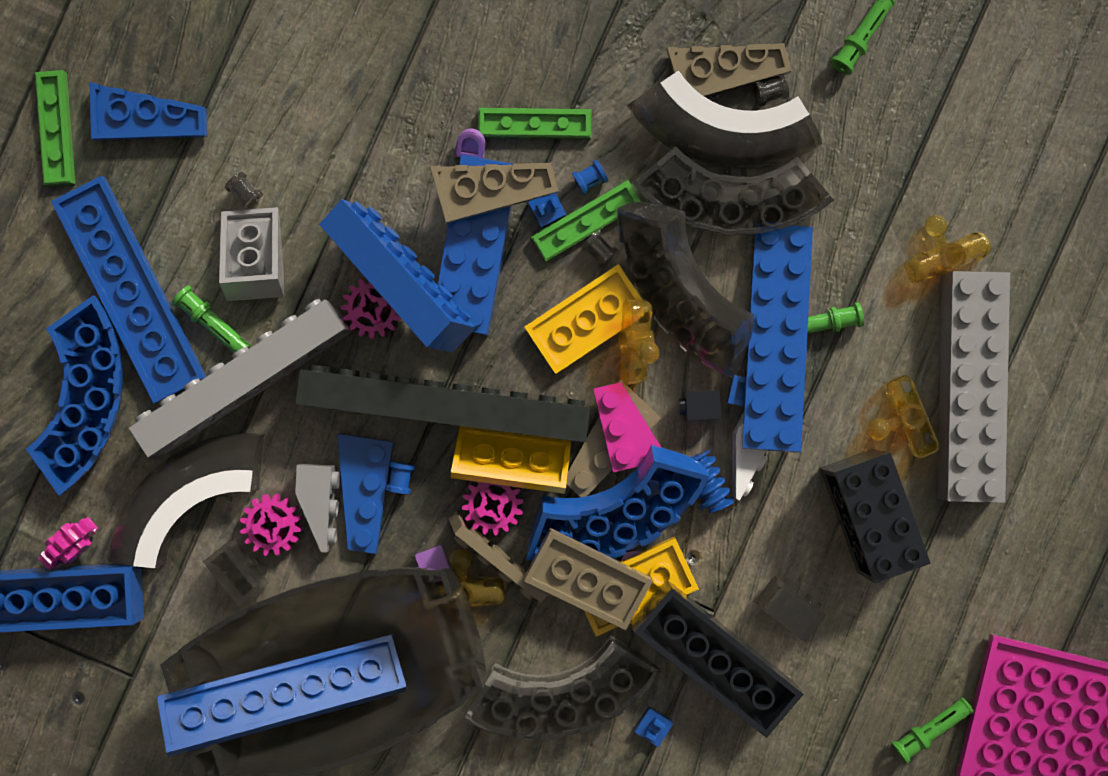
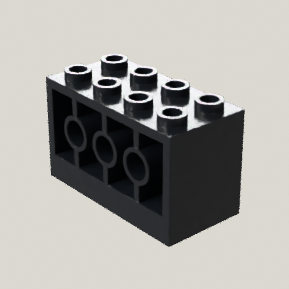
(875, 515)

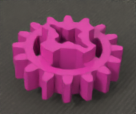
(360, 312)
(481, 510)
(273, 535)
(68, 543)

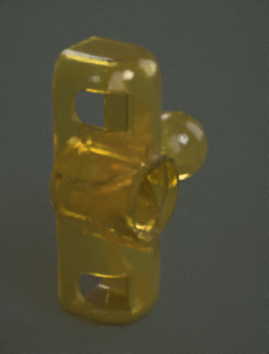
(962, 251)
(636, 342)
(901, 402)
(479, 595)

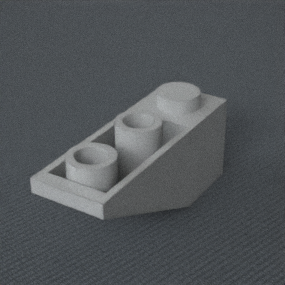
(316, 497)

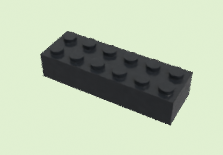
(716, 658)

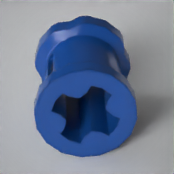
(590, 177)
(400, 478)

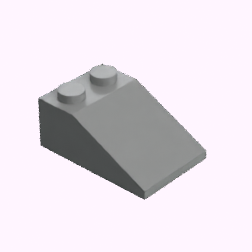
(251, 254)

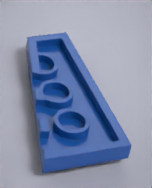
(135, 116)
(364, 481)

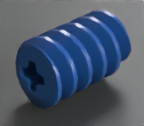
(712, 493)

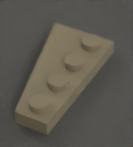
(728, 67)
(482, 189)
(592, 460)
(493, 555)

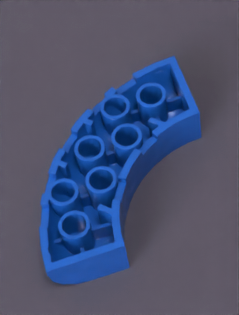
(87, 398)
(628, 512)

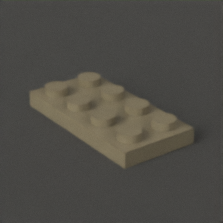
(587, 579)

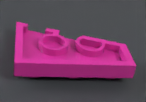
(623, 427)

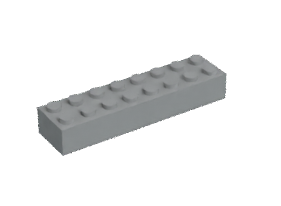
(240, 379)
(973, 386)

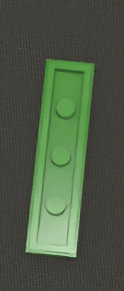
(535, 123)
(55, 128)
(583, 221)

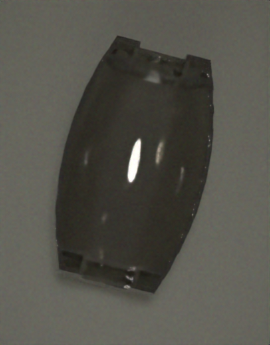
(431, 636)

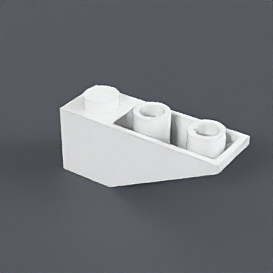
(744, 463)

